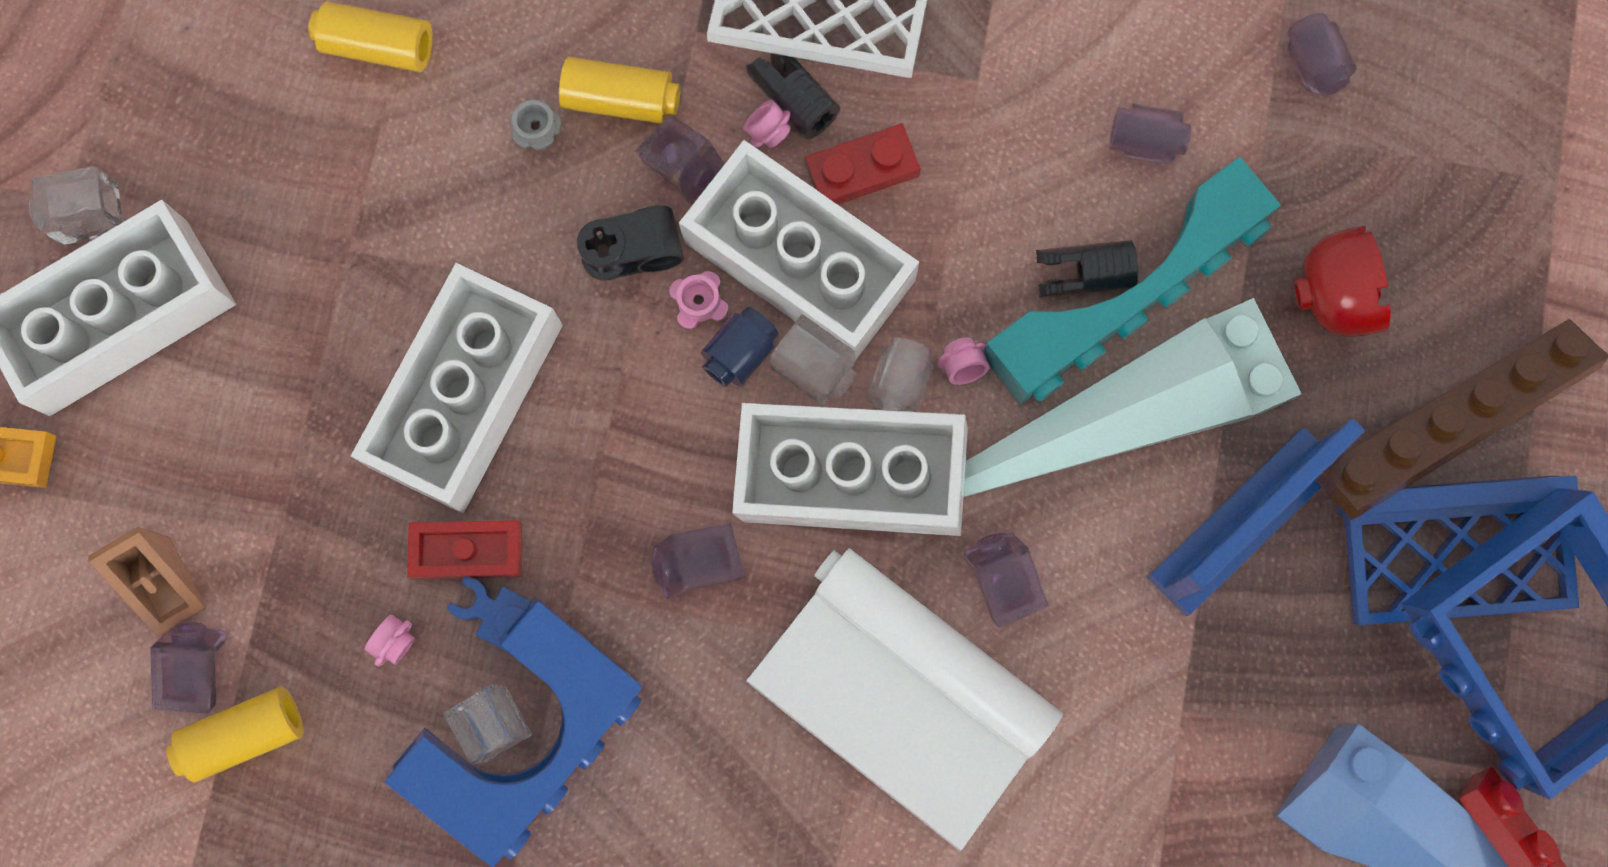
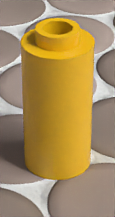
(371, 36)
(618, 90)
(235, 735)

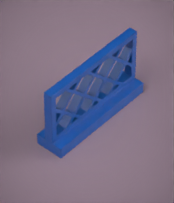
(1455, 501)
(1249, 517)

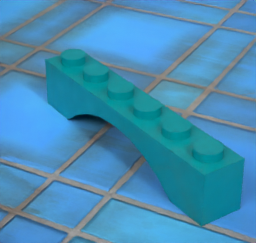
(1047, 344)

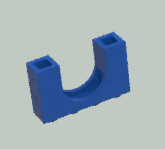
(492, 809)

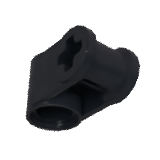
(636, 243)

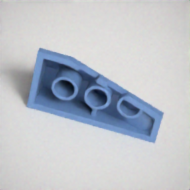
(1381, 809)

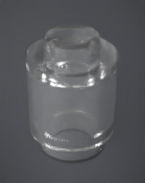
(901, 376)

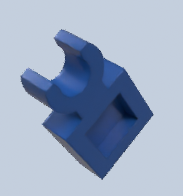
(496, 614)

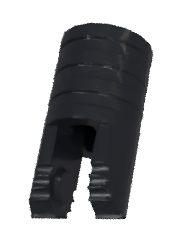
(796, 91)
(1098, 268)

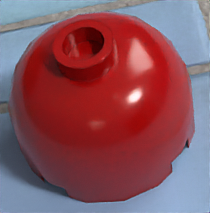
(1344, 284)

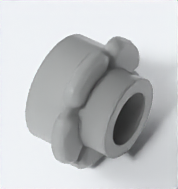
(529, 113)

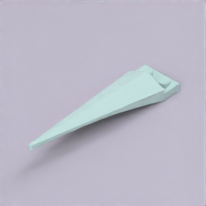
(1189, 384)

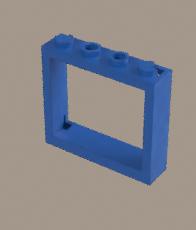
(1584, 743)

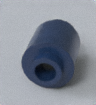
(739, 347)

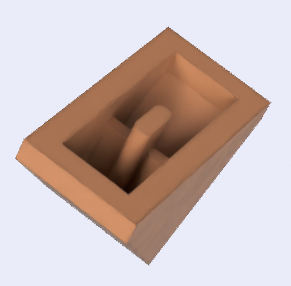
(149, 578)

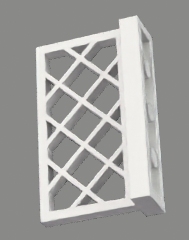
(821, 51)

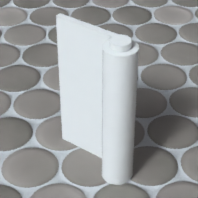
(904, 698)

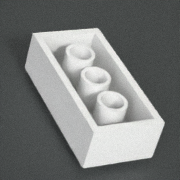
(798, 248)
(106, 308)
(458, 388)
(851, 468)

